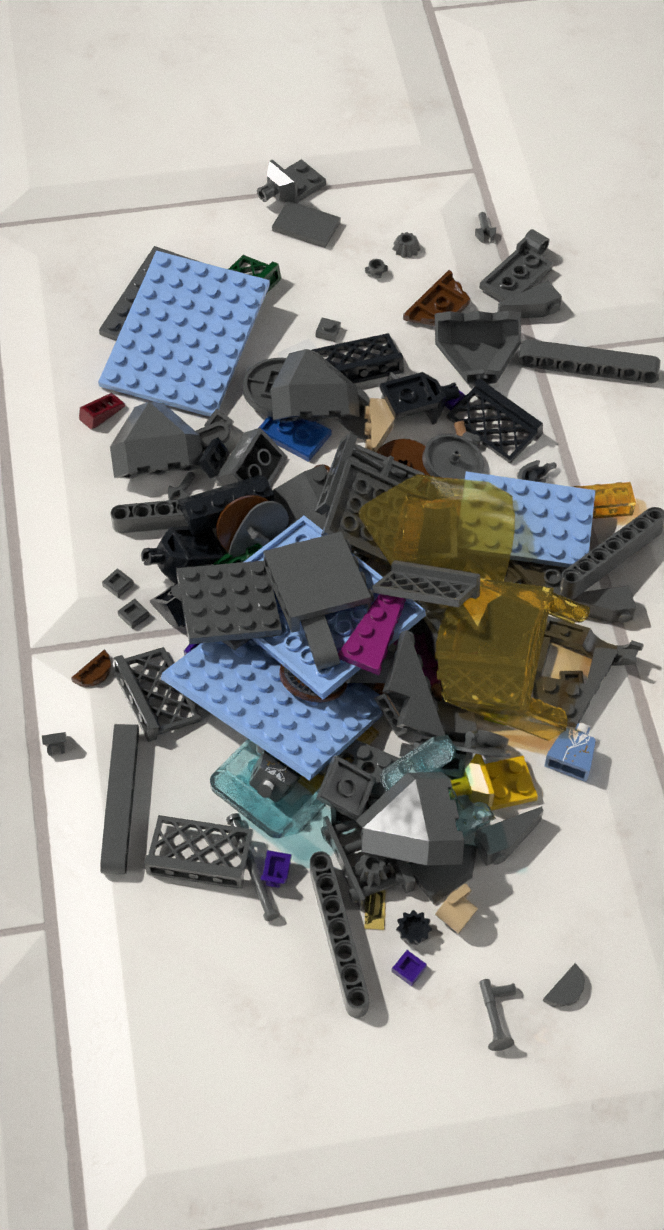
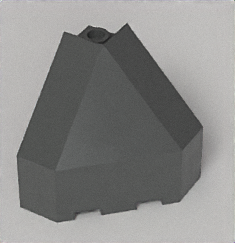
(478, 342)
(312, 390)
(154, 443)
(414, 822)

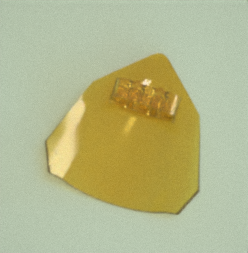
(444, 524)

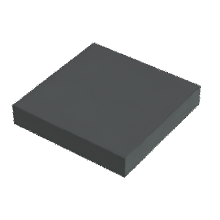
(346, 788)

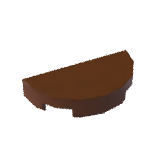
(94, 672)

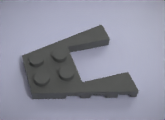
(570, 695)

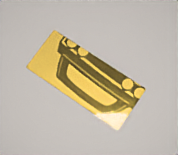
(375, 911)

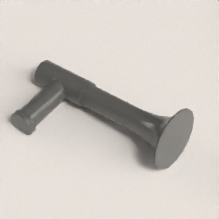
(500, 1041)

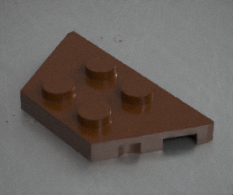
(442, 297)

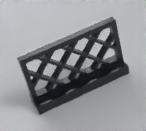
(363, 370)
(508, 410)

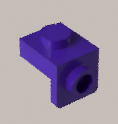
(276, 868)

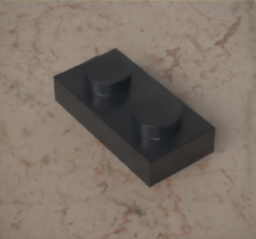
(214, 458)

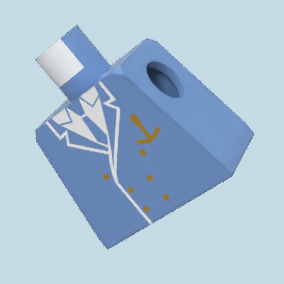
(572, 752)

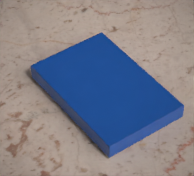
(297, 437)

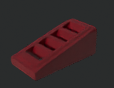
(88, 413)

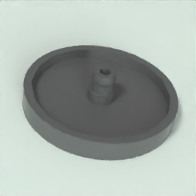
(451, 457)

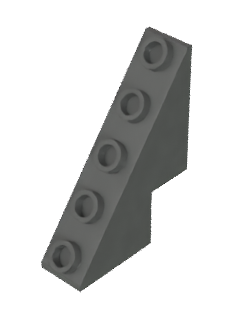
(409, 683)

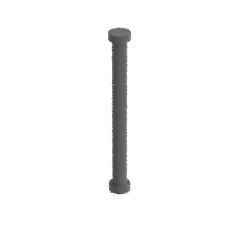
(269, 912)

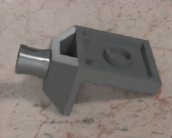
(290, 183)

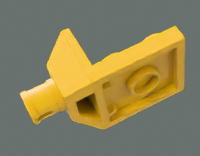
(496, 783)

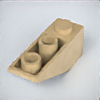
(378, 424)

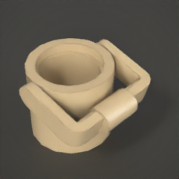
(456, 909)

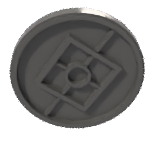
(258, 384)

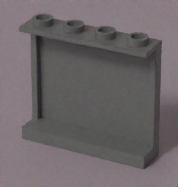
(316, 578)

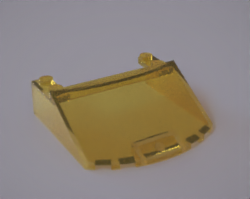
(493, 651)

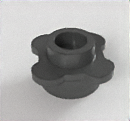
(376, 268)

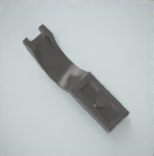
(585, 640)

